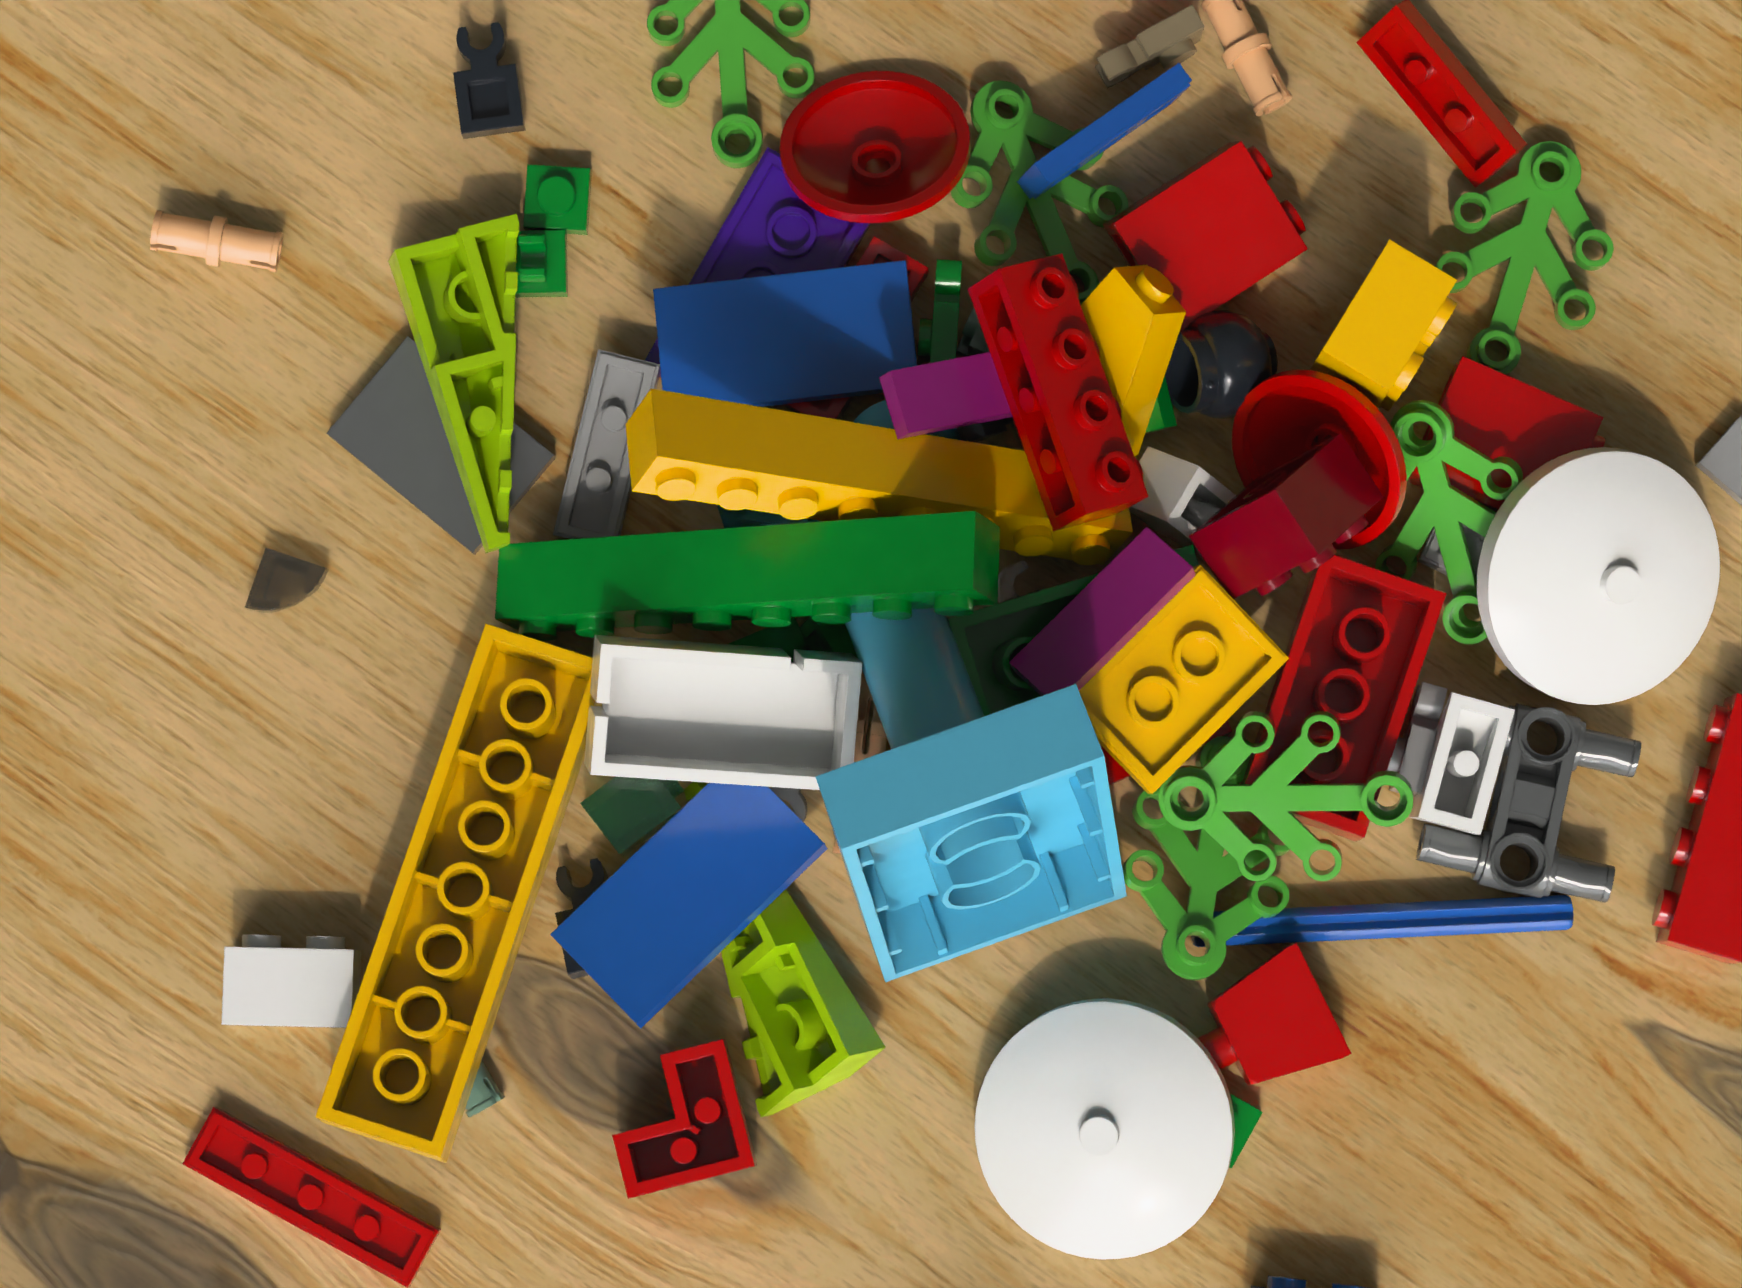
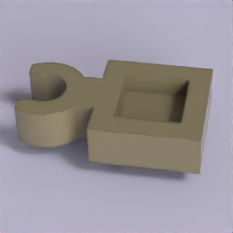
(1165, 42)

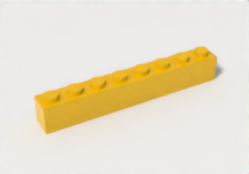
(845, 472)

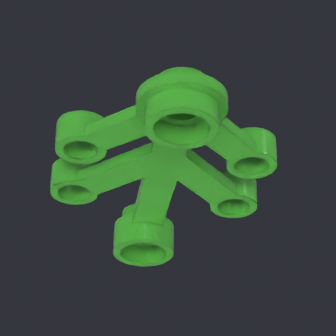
(728, 35)
(1014, 137)
(1528, 247)
(1446, 508)
(1273, 798)
(1205, 873)

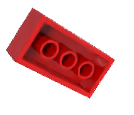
(1360, 660)

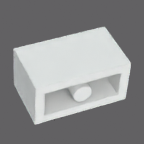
(290, 984)

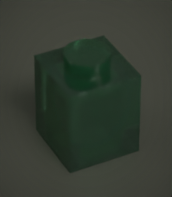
(632, 809)

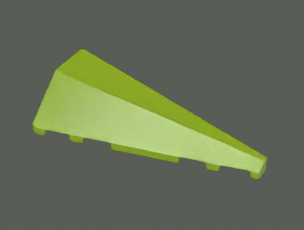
(463, 323)
(795, 1004)

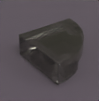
(283, 582)

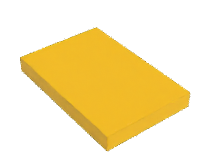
(1178, 681)

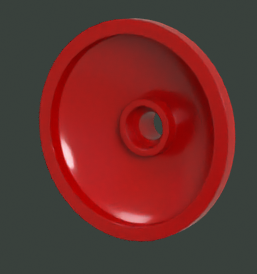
(875, 146)
(1303, 410)

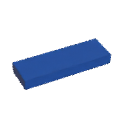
(1105, 132)

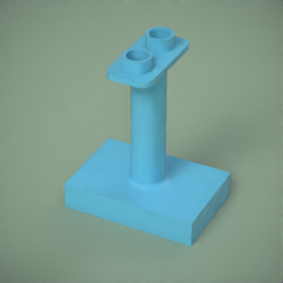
(969, 816)

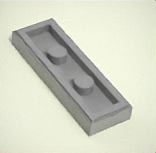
(599, 468)

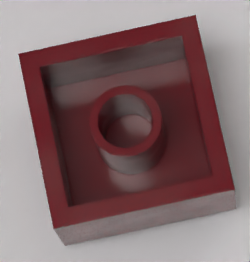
(1288, 519)

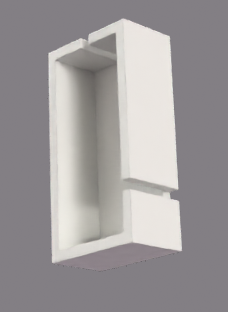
(720, 712)

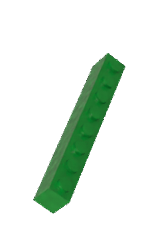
(750, 574)

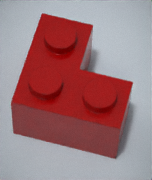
(707, 1131)

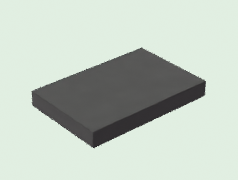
(402, 440)

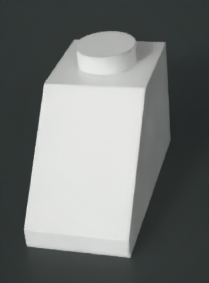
(1179, 496)
(1463, 764)

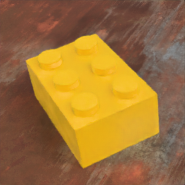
(1389, 326)

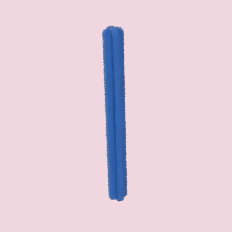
(1407, 920)

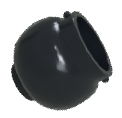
(1218, 364)

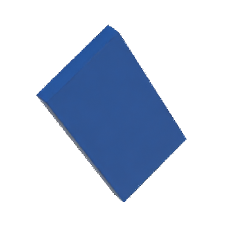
(786, 335)
(687, 894)

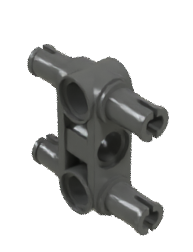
(1530, 810)

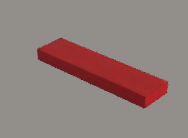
(311, 1196)

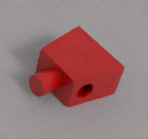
(1274, 1021)

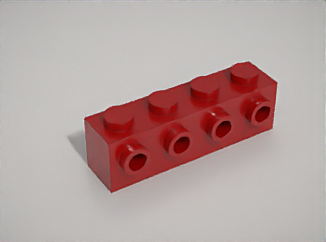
(1058, 391)

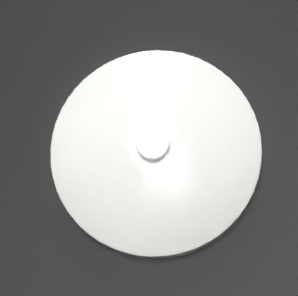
(1598, 575)
(1104, 1128)

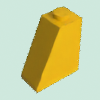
(1136, 333)

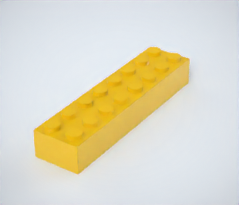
(463, 896)

